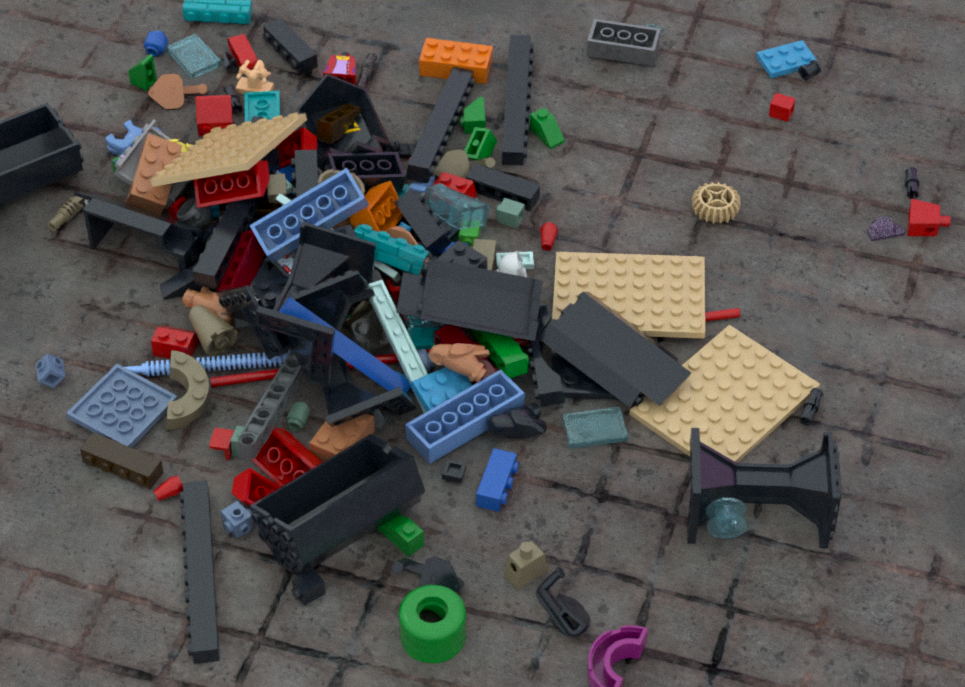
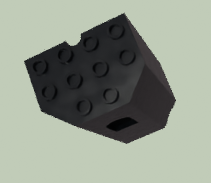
(35, 152)
(337, 503)

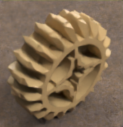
(716, 202)

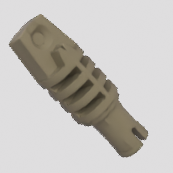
(66, 212)

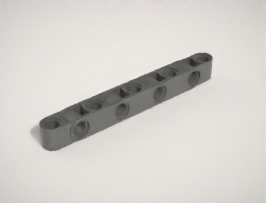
(271, 407)

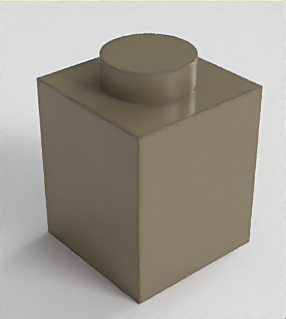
(276, 186)

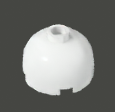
(512, 264)

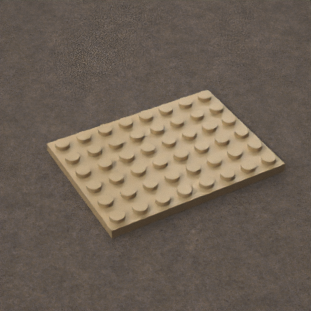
(229, 149)
(650, 291)
(733, 397)

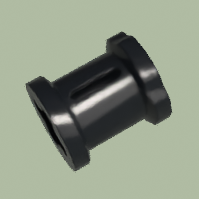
(812, 68)

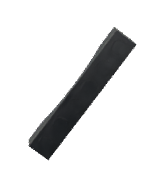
(548, 382)

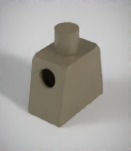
(525, 565)

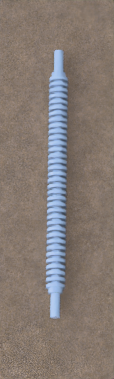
(146, 369)

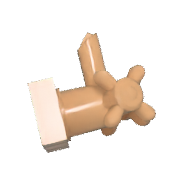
(253, 81)

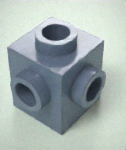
(50, 370)
(237, 519)

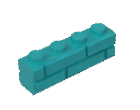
(218, 11)
(394, 251)

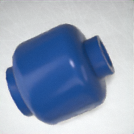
(155, 43)

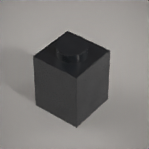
(308, 586)

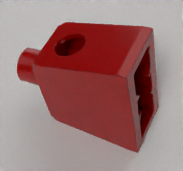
(925, 219)

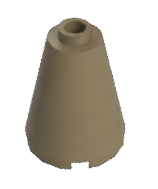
(212, 330)

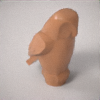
(208, 299)
(460, 359)

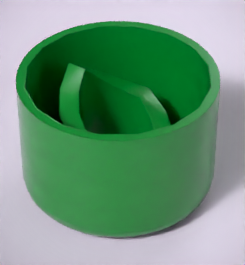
(437, 640)

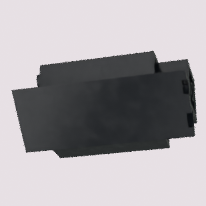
(332, 94)
(171, 235)

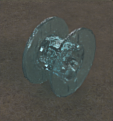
(726, 518)

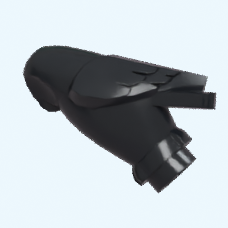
(518, 422)

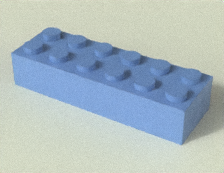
(321, 206)
(462, 416)

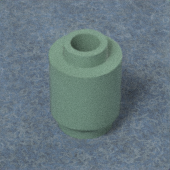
(297, 416)

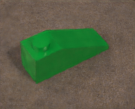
(403, 534)

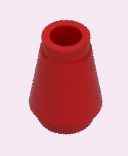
(548, 235)
(169, 488)

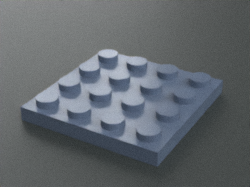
(121, 406)

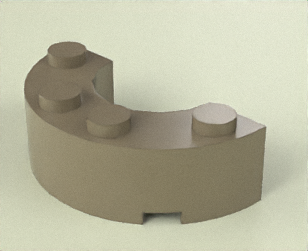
(195, 380)

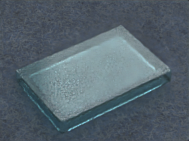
(193, 55)
(595, 427)

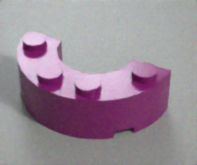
(611, 647)

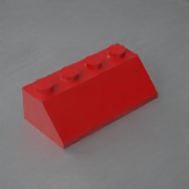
(232, 186)
(285, 457)

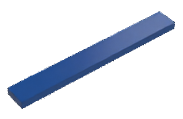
(351, 351)

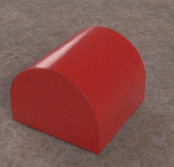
(173, 208)

